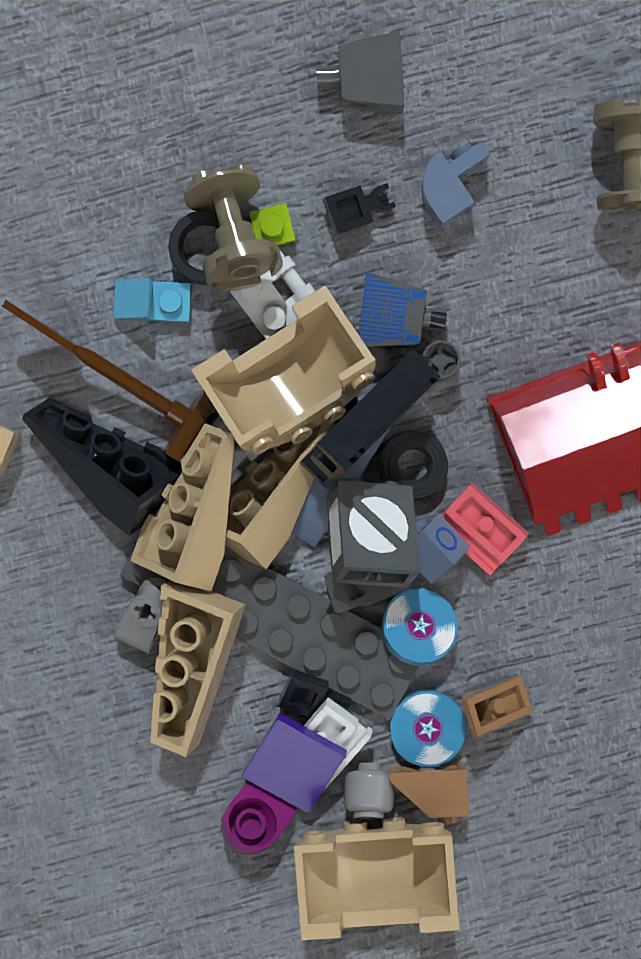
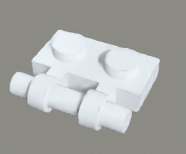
(265, 304)

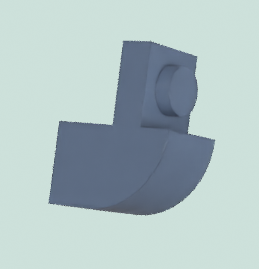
(441, 184)

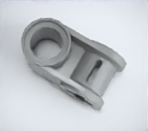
(142, 617)

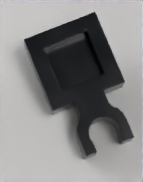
(352, 209)
(306, 693)

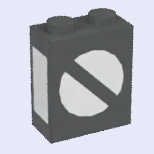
(372, 533)

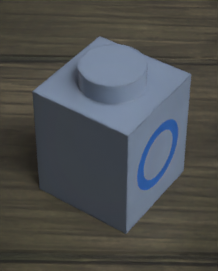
(438, 547)

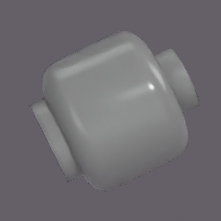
(368, 792)

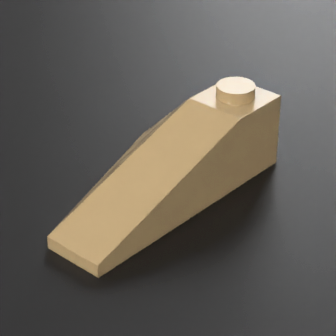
(269, 500)
(190, 527)

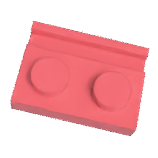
(485, 527)

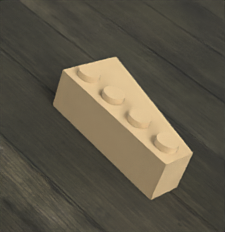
(193, 651)

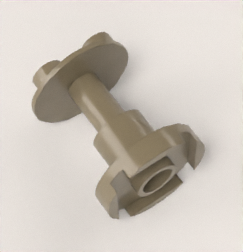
(626, 125)
(239, 254)

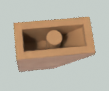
(435, 790)

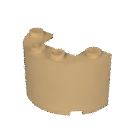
(290, 378)
(376, 878)

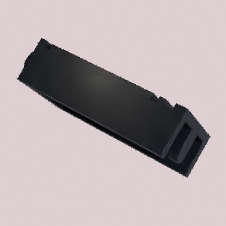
(370, 418)

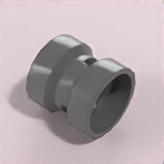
(444, 357)

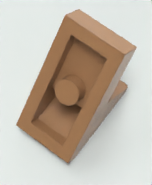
(496, 705)

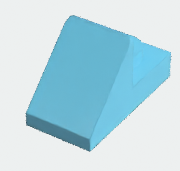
(152, 300)

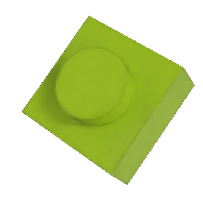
(273, 224)

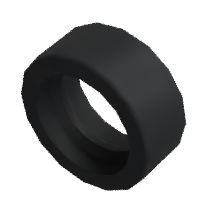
(177, 238)

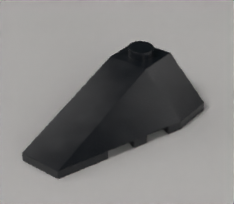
(111, 471)

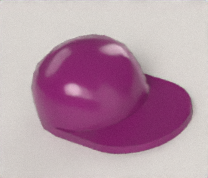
(255, 819)

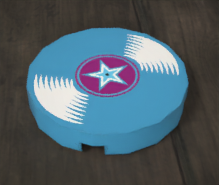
(419, 626)
(427, 728)

